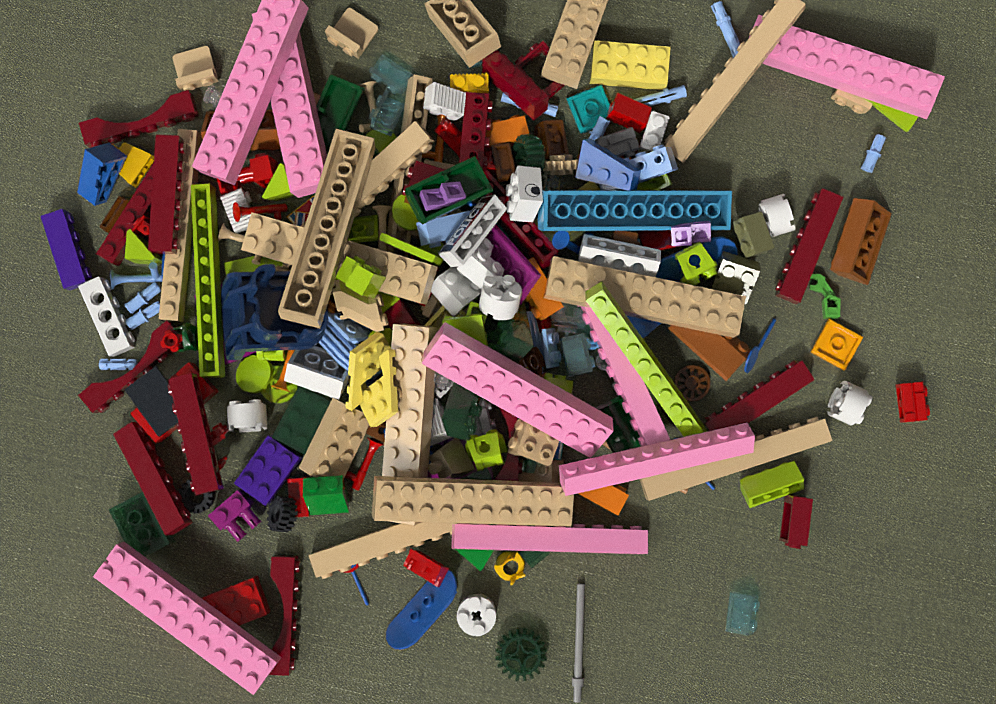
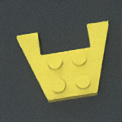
(364, 364)
(381, 396)

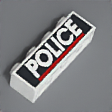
(472, 231)

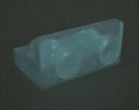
(390, 74)
(386, 114)
(742, 614)

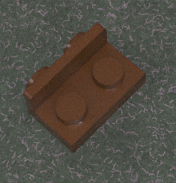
(552, 137)

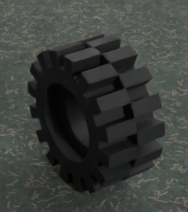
(195, 507)
(282, 514)

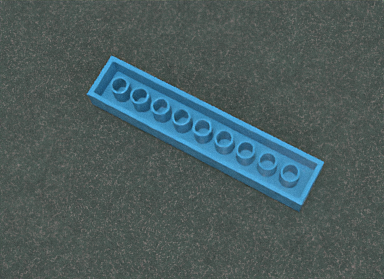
(632, 209)

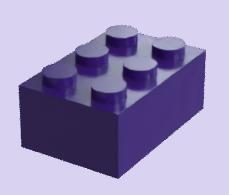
(268, 470)

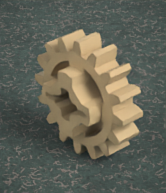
(561, 164)

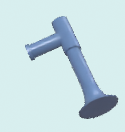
(155, 276)

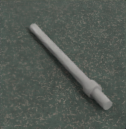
(577, 680)

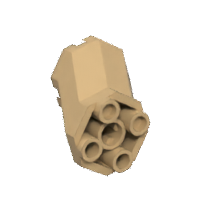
(359, 308)

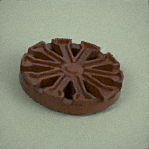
(693, 382)

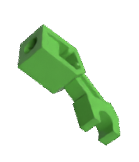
(823, 287)

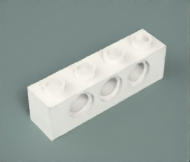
(619, 255)
(90, 292)

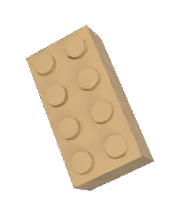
(464, 28)
(335, 441)

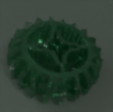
(529, 152)
(523, 671)

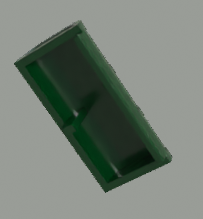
(337, 106)
(467, 173)
(623, 435)

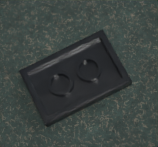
(153, 400)

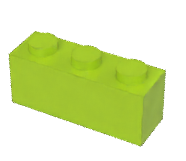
(771, 484)

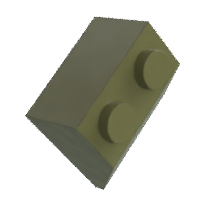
(753, 235)

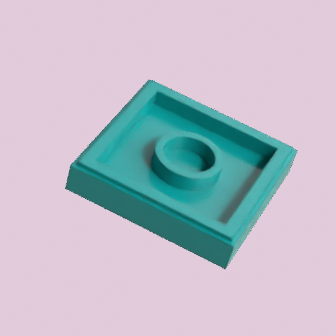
(587, 108)

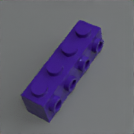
(66, 249)

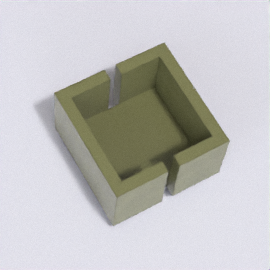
(736, 275)

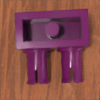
(227, 513)

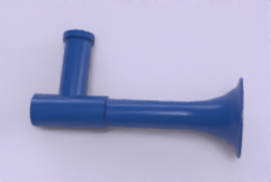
(562, 239)

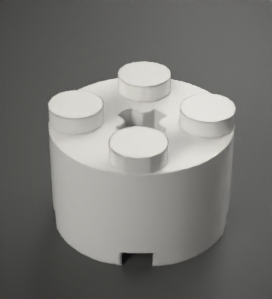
(777, 215)
(500, 297)
(849, 403)
(247, 416)
(476, 626)

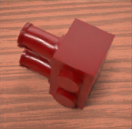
(260, 170)

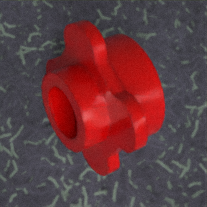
(177, 338)

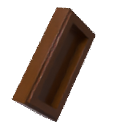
(503, 161)
(113, 214)

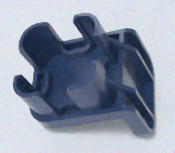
(252, 315)

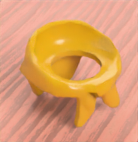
(508, 556)

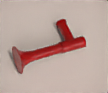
(239, 211)
(359, 478)

